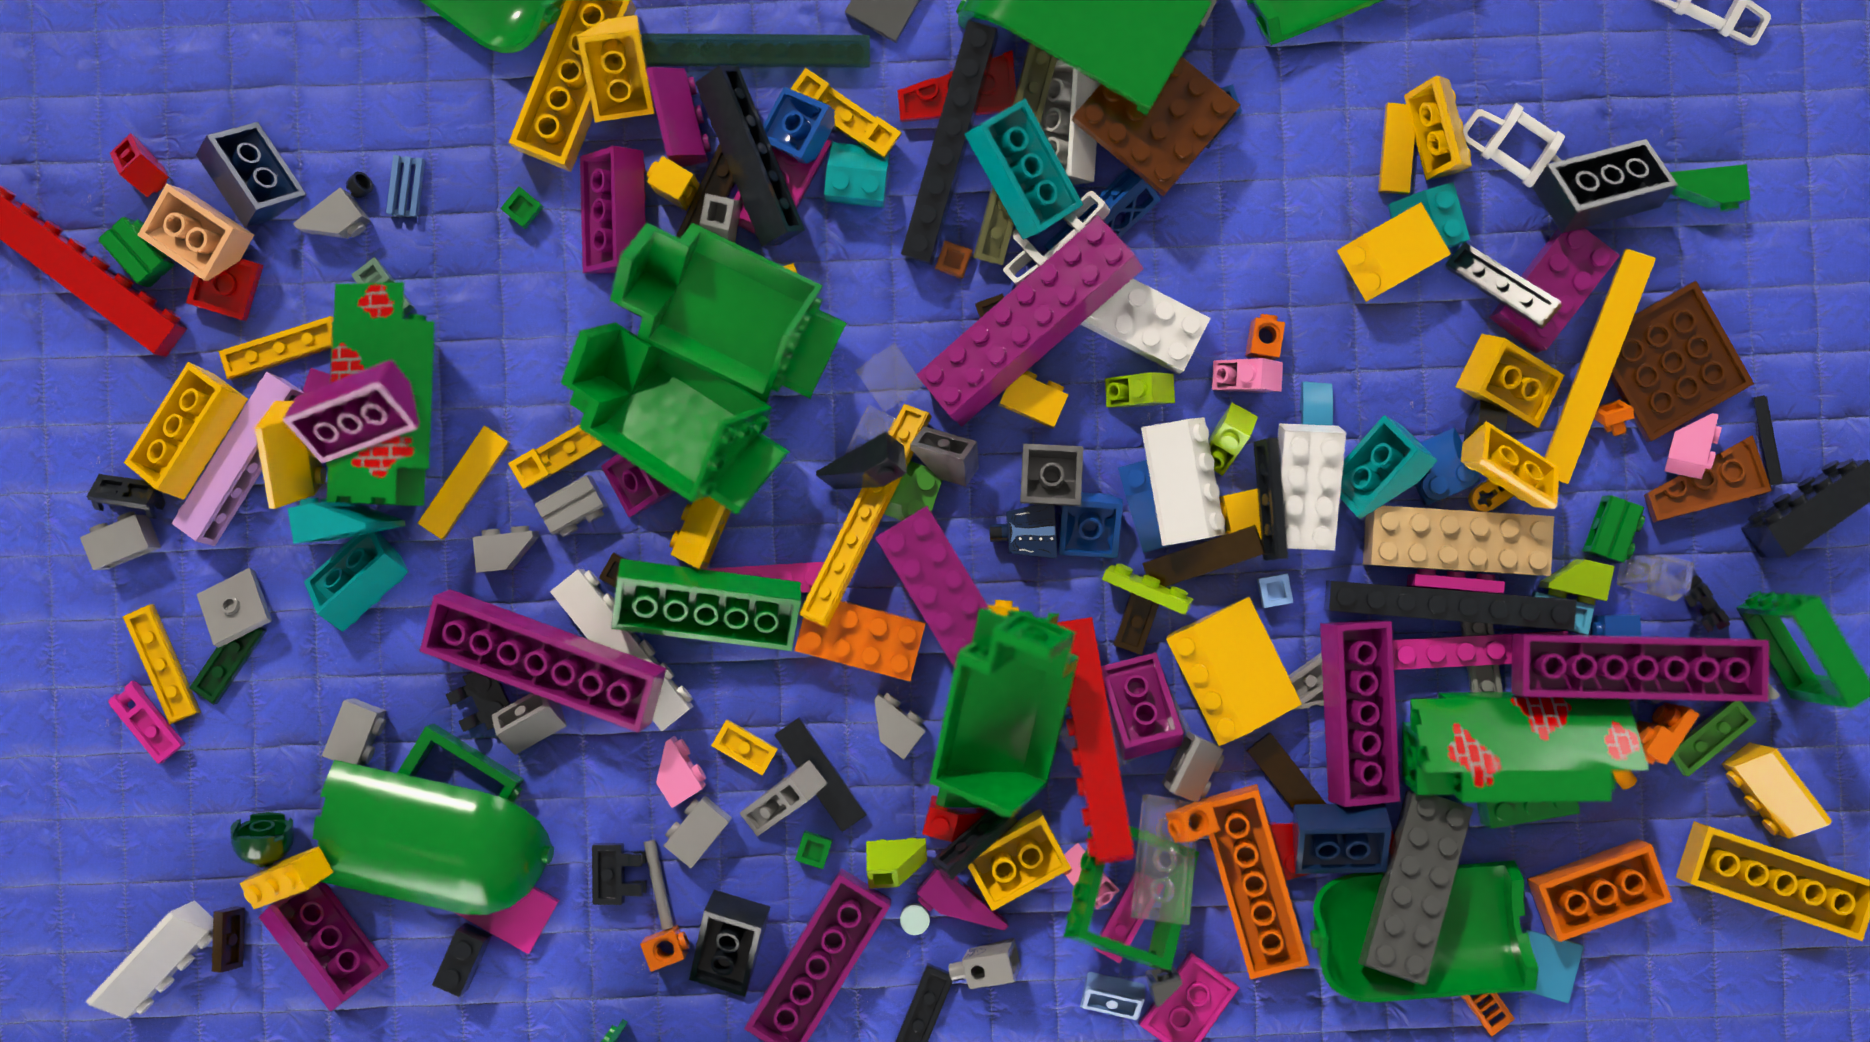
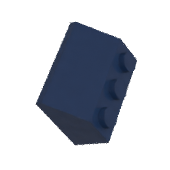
(250, 173)
(1341, 838)

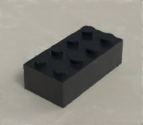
(1604, 185)
(1811, 509)

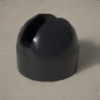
(359, 185)

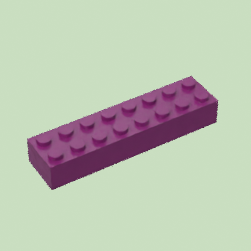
(1030, 321)
(543, 660)
(1640, 667)

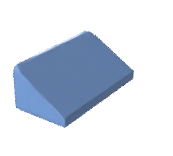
(1113, 996)

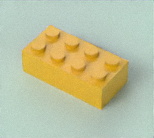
(185, 431)

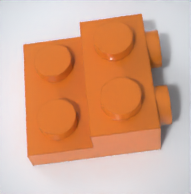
(1665, 732)

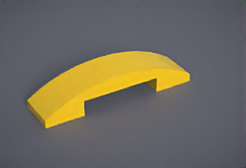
(849, 118)
(553, 456)

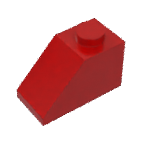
(139, 166)
(949, 822)

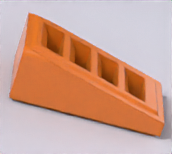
(1484, 1020)

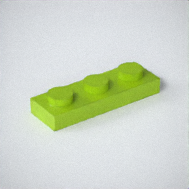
(1148, 588)

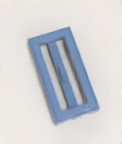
(394, 186)

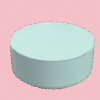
(914, 919)

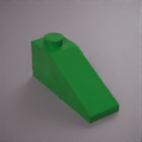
(1714, 187)

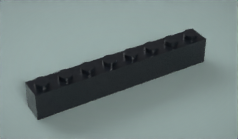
(950, 142)
(1450, 605)

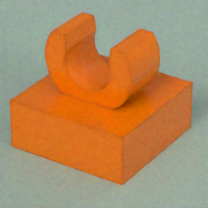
(1613, 416)

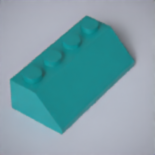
(1024, 169)

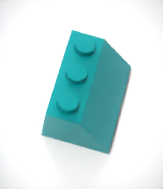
(355, 579)

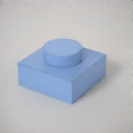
(1275, 590)

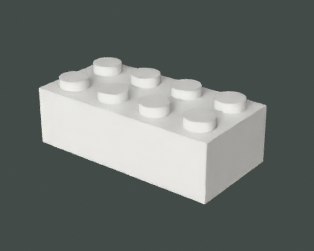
(1150, 325)
(1311, 483)

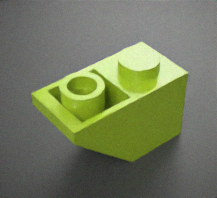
(1140, 390)
(1230, 436)
(1580, 578)
(893, 861)

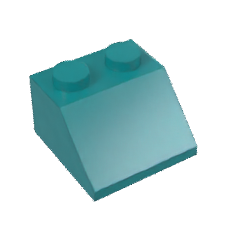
(856, 176)
(1444, 210)

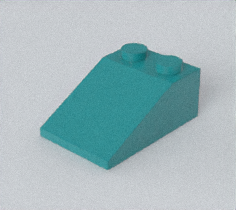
(1382, 467)
(336, 521)

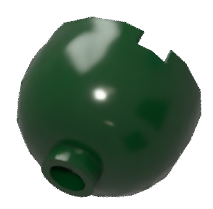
(262, 838)

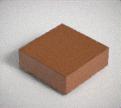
(953, 259)

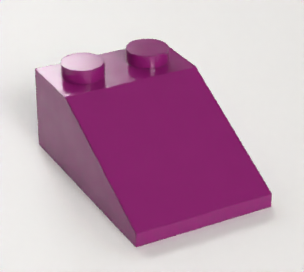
(1141, 706)

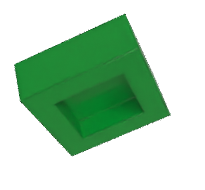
(522, 207)
(813, 849)

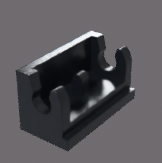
(125, 493)

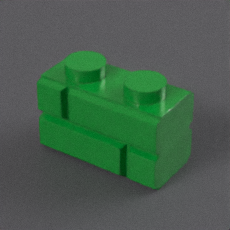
(134, 254)
(1614, 529)

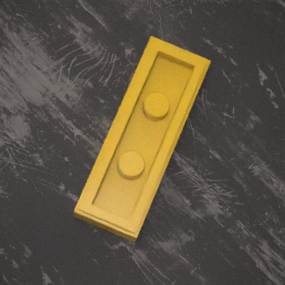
(1396, 150)

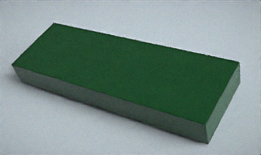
(225, 665)

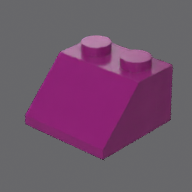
(633, 485)

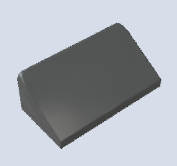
(1162, 984)

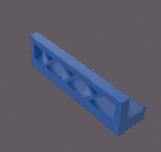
(1119, 197)

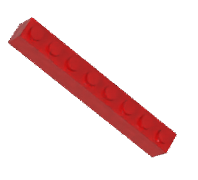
(87, 276)
(1096, 752)

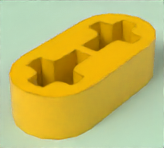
(1493, 501)

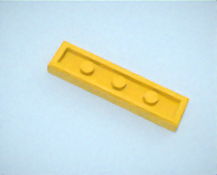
(277, 348)
(463, 482)
(161, 664)

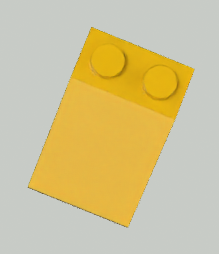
(1393, 251)
(1510, 379)

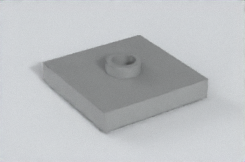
(234, 607)

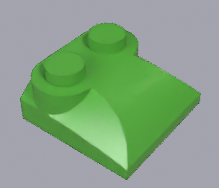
(914, 492)

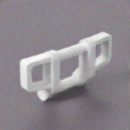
(1724, 25)
(1491, 150)
(1030, 252)

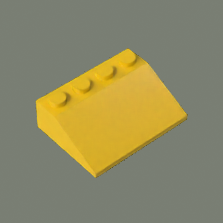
(1233, 671)

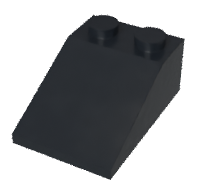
(729, 942)

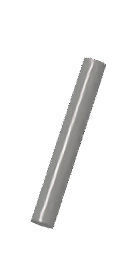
(658, 884)

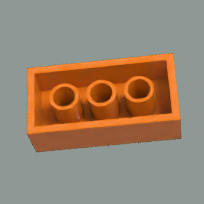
(865, 640)
(1599, 890)

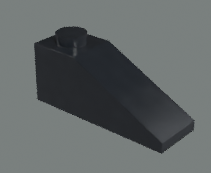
(868, 465)

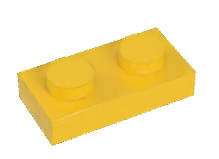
(744, 747)

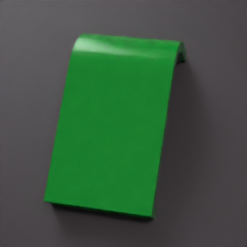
(1115, 42)

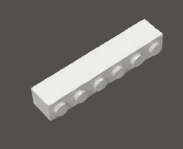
(593, 616)

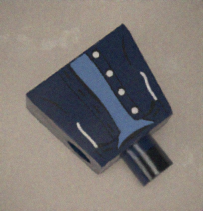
(1028, 531)

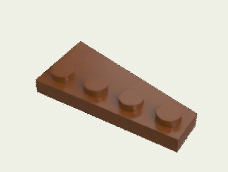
(1733, 477)

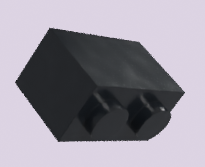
(462, 959)

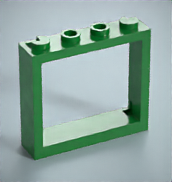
(1846, 679)
(434, 734)
(1079, 918)

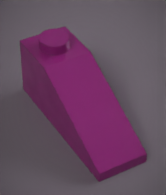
(957, 901)

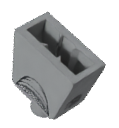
(997, 961)

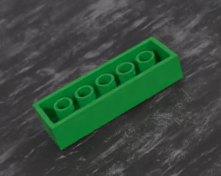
(706, 605)

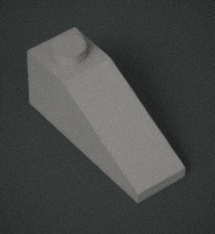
(783, 798)

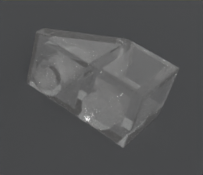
(871, 425)
(1657, 575)

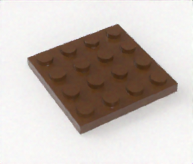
(1172, 133)
(1676, 363)

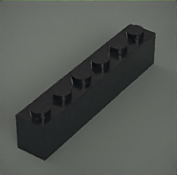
(749, 155)

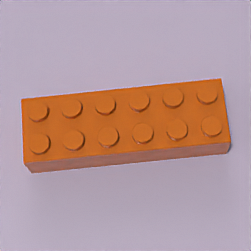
(1255, 884)

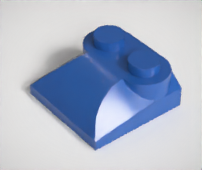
(799, 125)
(1448, 473)
(1092, 527)

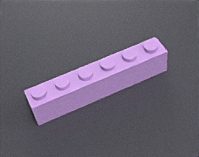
(232, 467)

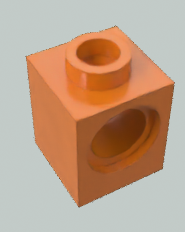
(1256, 347)
(1202, 822)
(656, 957)

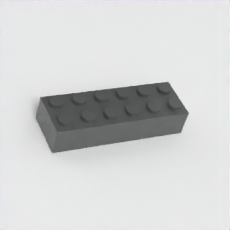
(1415, 887)

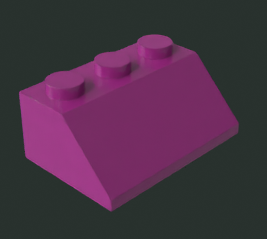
(678, 115)

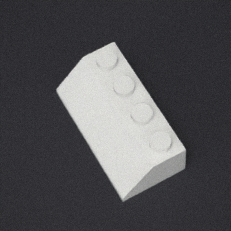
(1071, 144)
(1183, 481)
(155, 961)

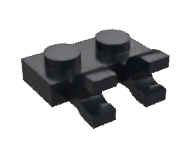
(1711, 611)
(487, 695)
(608, 874)

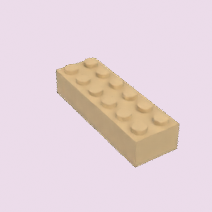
(1459, 540)

